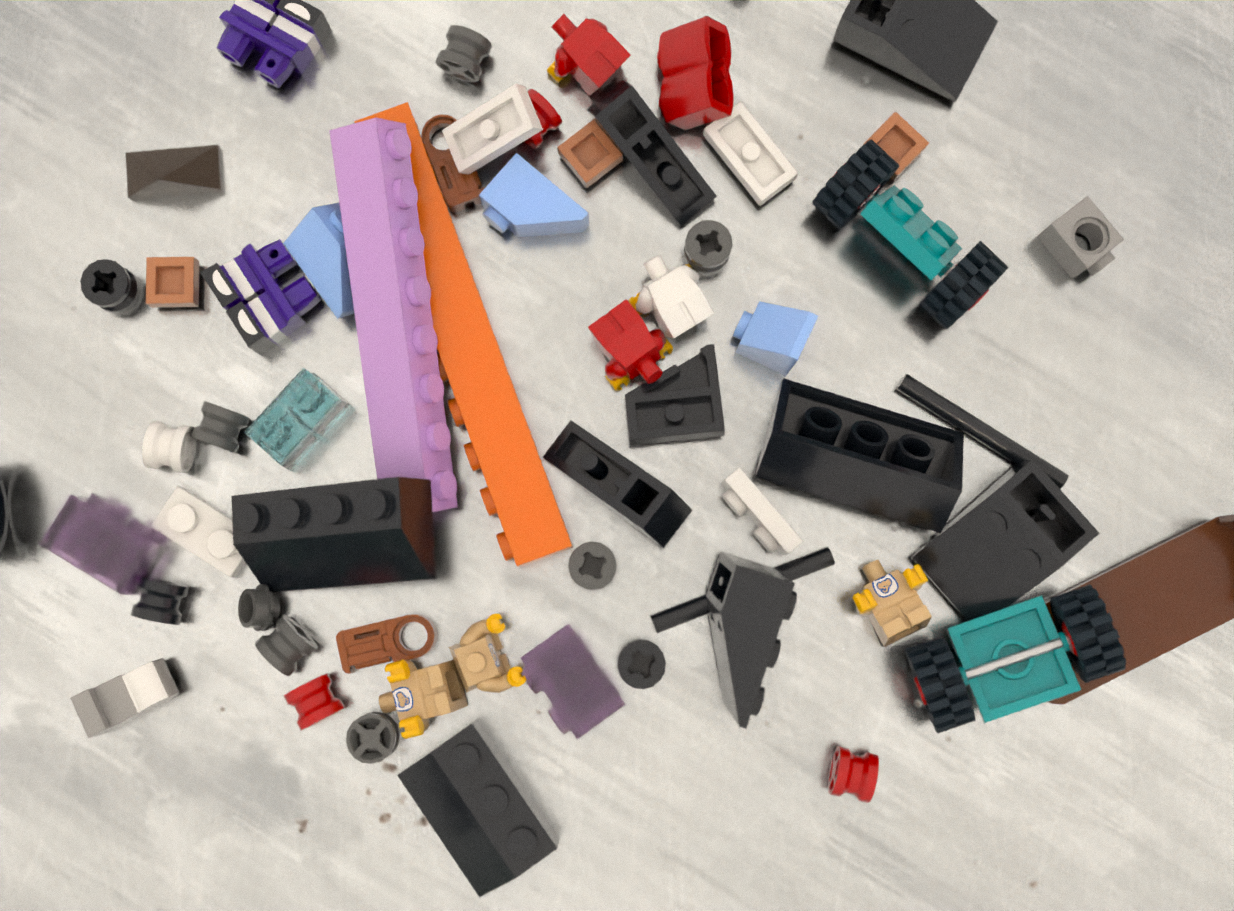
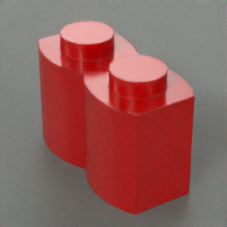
(695, 73)

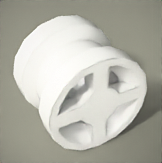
(168, 447)

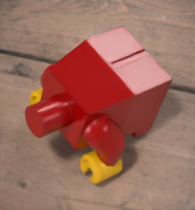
(586, 53)
(629, 346)

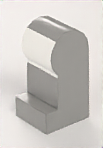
(124, 697)

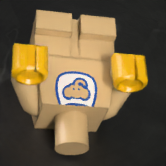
(893, 602)
(480, 660)
(422, 694)

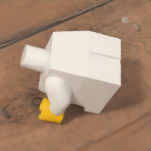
(672, 297)

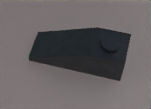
(651, 151)
(618, 483)

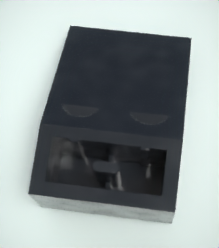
(920, 39)
(1005, 542)
(745, 617)

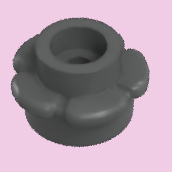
(258, 608)

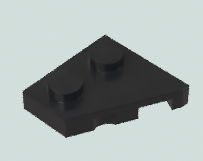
(679, 404)

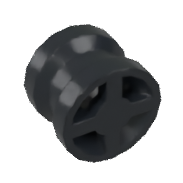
(120, 292)
(159, 601)
(638, 656)

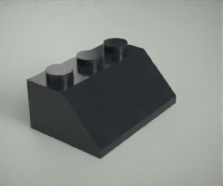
(480, 809)

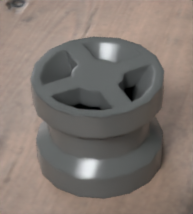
(463, 53)
(703, 256)
(220, 427)
(602, 569)
(286, 645)
(366, 743)

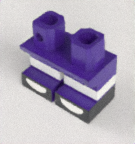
(282, 30)
(256, 299)

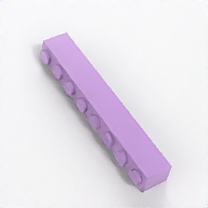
(393, 305)

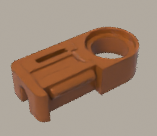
(455, 186)
(379, 641)

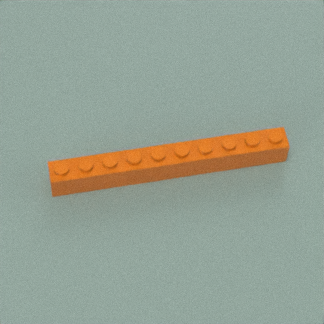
(479, 378)

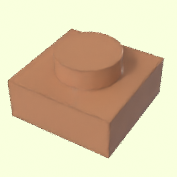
(899, 142)
(590, 153)
(172, 282)

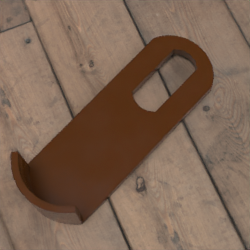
(1167, 595)

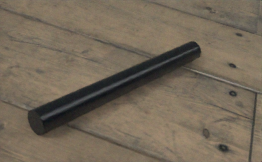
(975, 427)
(698, 606)

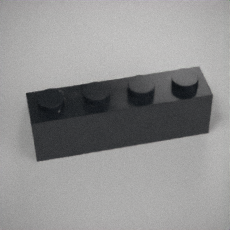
(863, 456)
(337, 534)

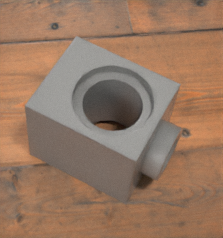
(1086, 220)

